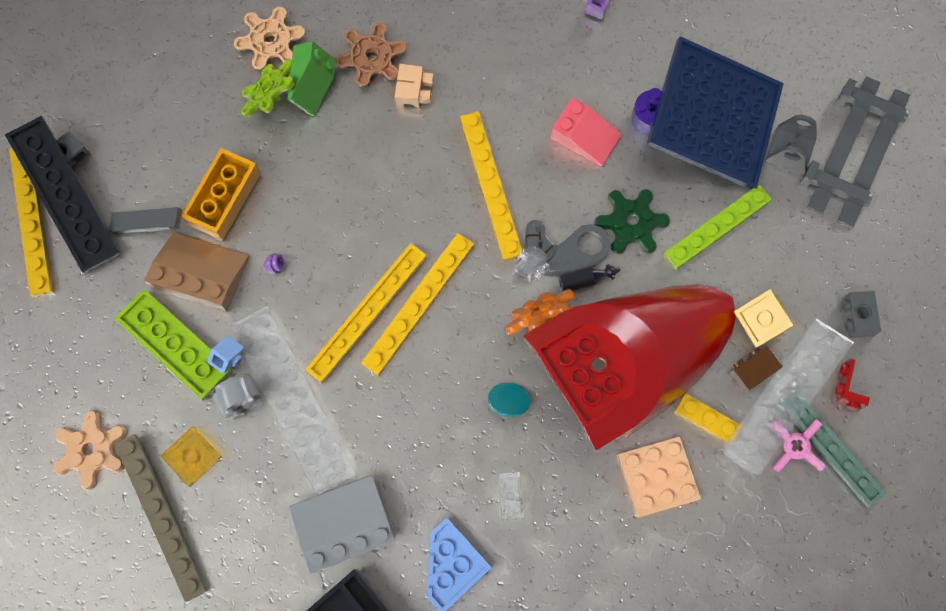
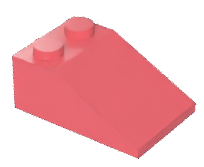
(585, 132)

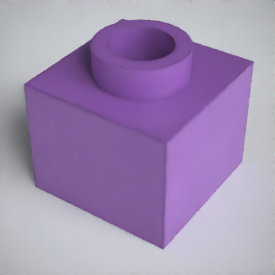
(597, 8)

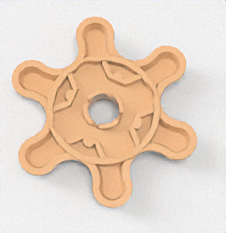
(263, 28)
(103, 453)

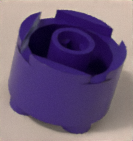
(645, 110)

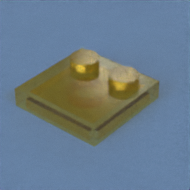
(191, 456)

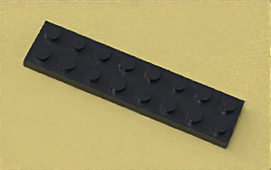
(62, 194)

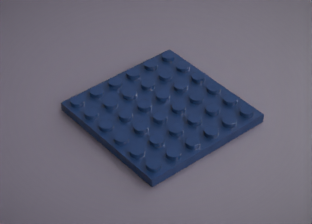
(715, 113)

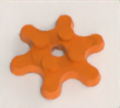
(538, 312)

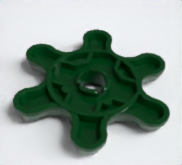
(627, 233)

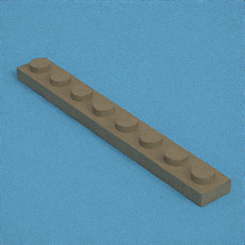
(160, 518)

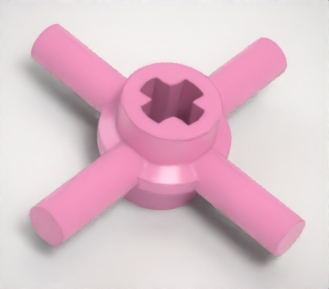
(806, 445)

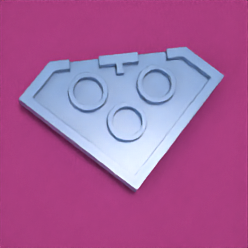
(452, 566)

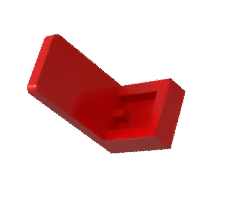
(844, 396)

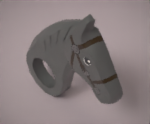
(567, 255)

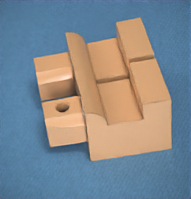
(410, 85)

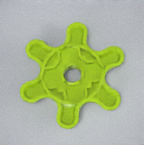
(268, 89)

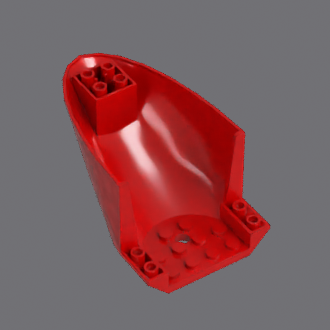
(651, 351)

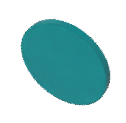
(509, 399)

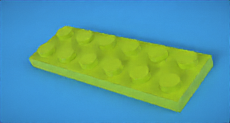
(171, 343)

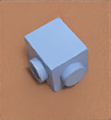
(226, 354)

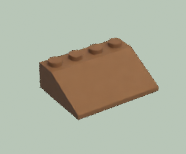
(197, 271)

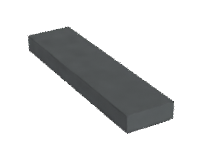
(145, 220)

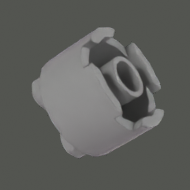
(237, 396)

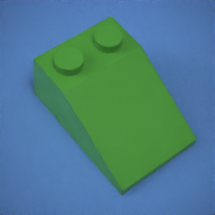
(312, 73)

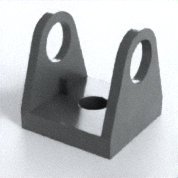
(798, 136)

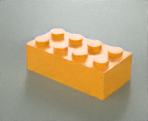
(221, 194)

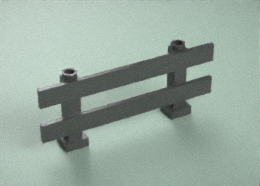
(828, 179)

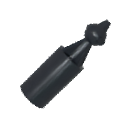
(585, 277)

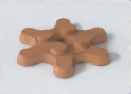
(375, 43)

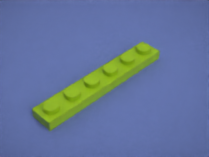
(717, 227)

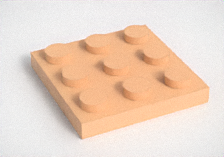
(658, 477)

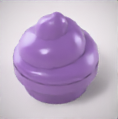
(274, 263)

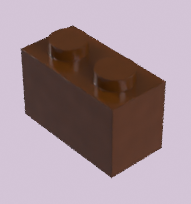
(755, 369)

